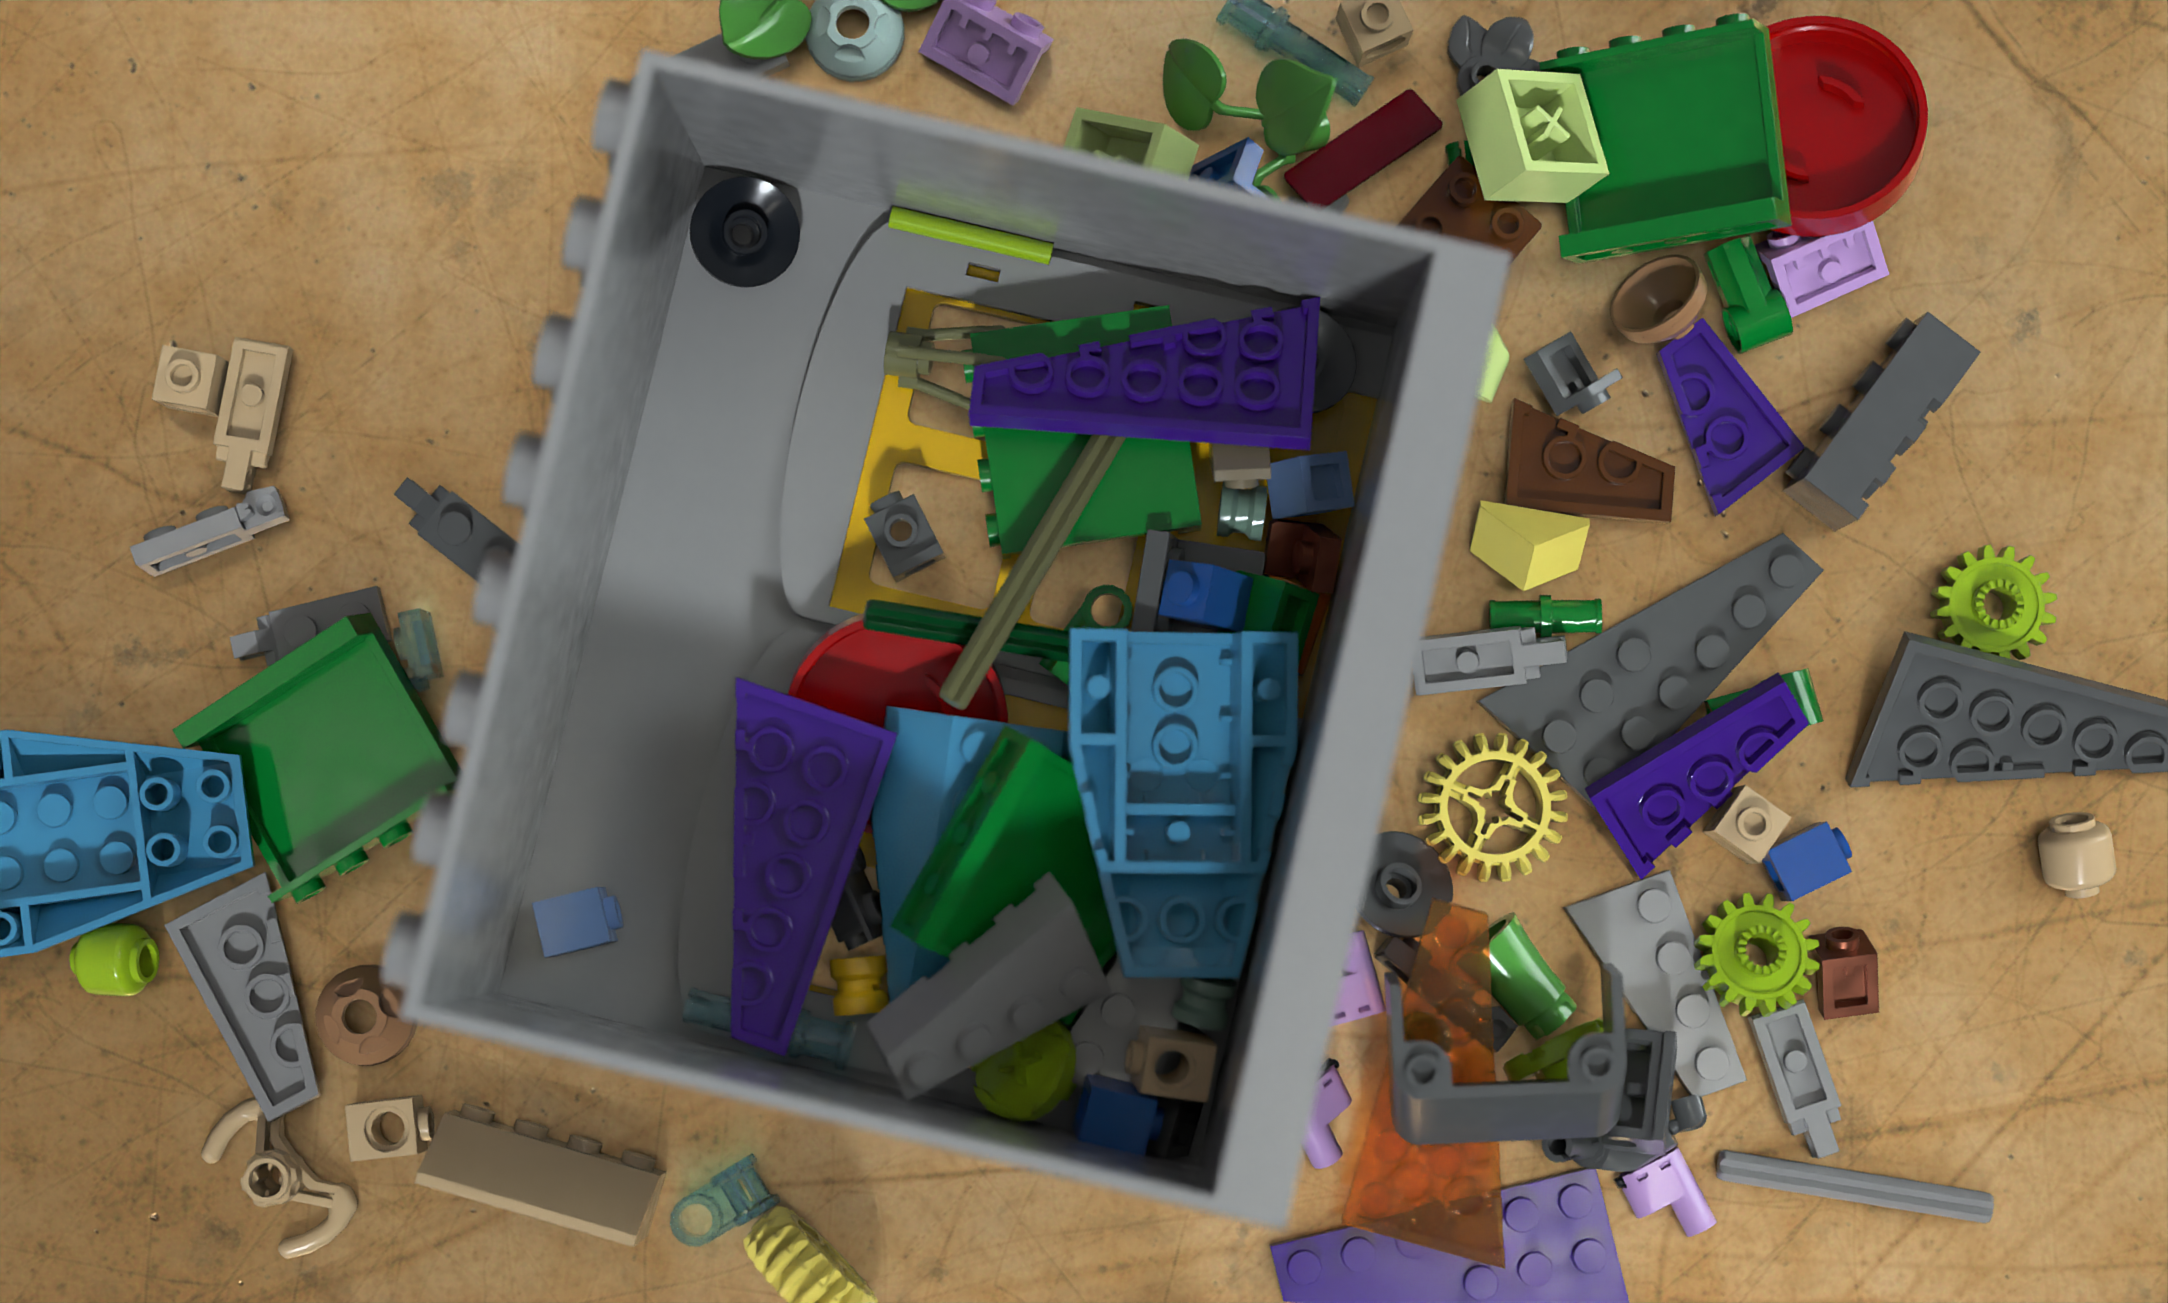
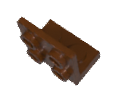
(1459, 212)

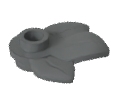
(1482, 51)

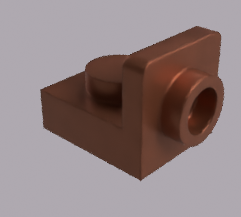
(1304, 553)
(1846, 973)

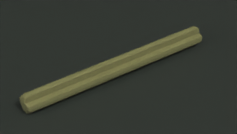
(1029, 570)

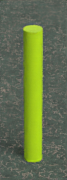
(971, 235)

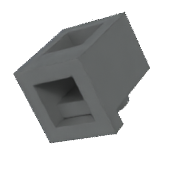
(909, 555)

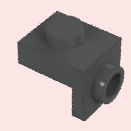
(1568, 376)

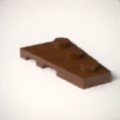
(1582, 474)

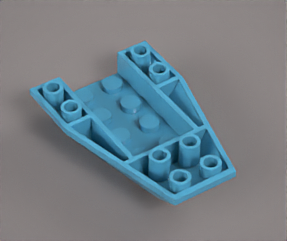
(109, 832)

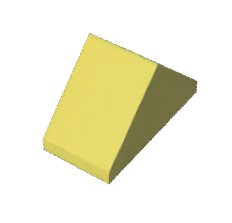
(1528, 543)

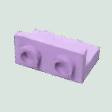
(986, 45)
(1822, 267)

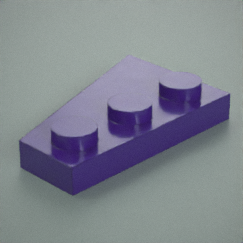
(1725, 417)

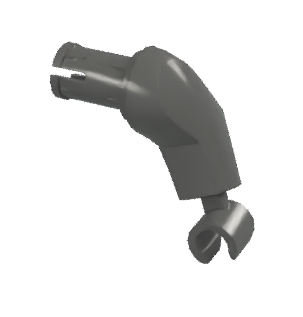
(1589, 1152)

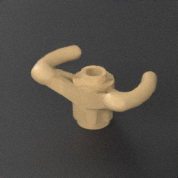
(295, 1176)

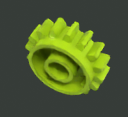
(2018, 590)
(1776, 935)

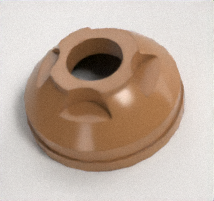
(1653, 293)
(387, 1036)

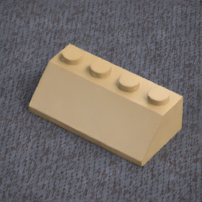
(542, 1175)

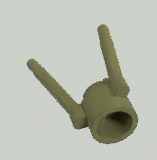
(912, 355)

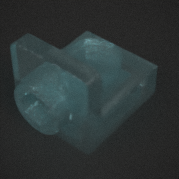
(418, 645)

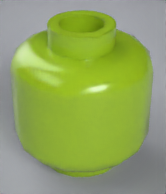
(115, 960)

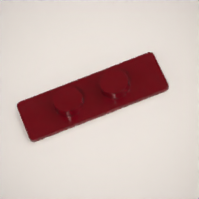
(1363, 150)

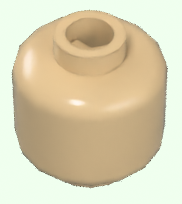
(2077, 854)

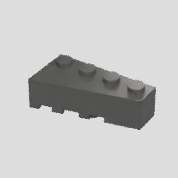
(1880, 420)

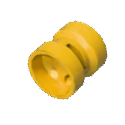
(858, 985)

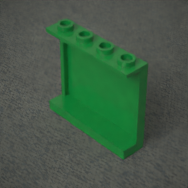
(1684, 140)
(1143, 488)
(329, 754)
(1005, 836)

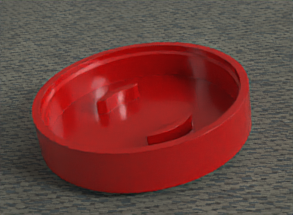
(1847, 122)
(869, 669)

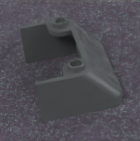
(1436, 1111)

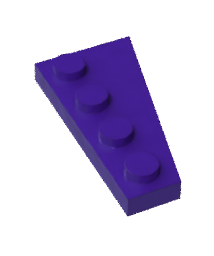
(1681, 778)

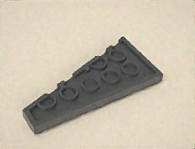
(1653, 668)
(2000, 719)

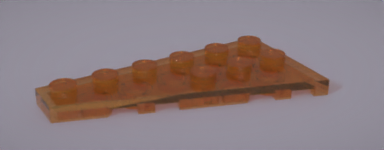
(1438, 1192)

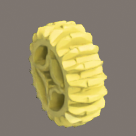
(1512, 765)
(802, 1262)

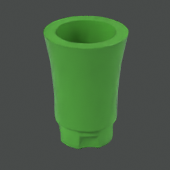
(1525, 981)

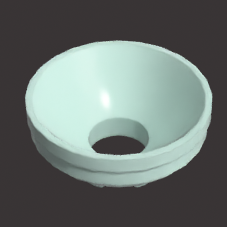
(859, 57)

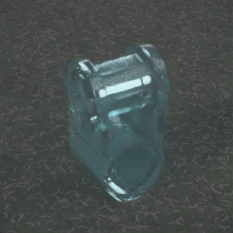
(726, 1202)

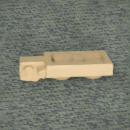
(250, 410)

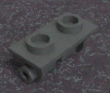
(859, 909)

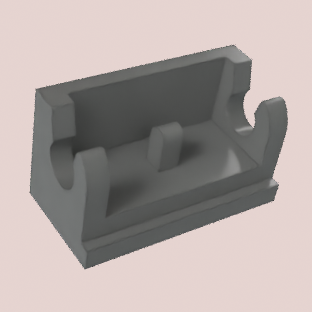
(1646, 1093)

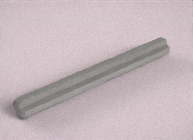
(1854, 1186)

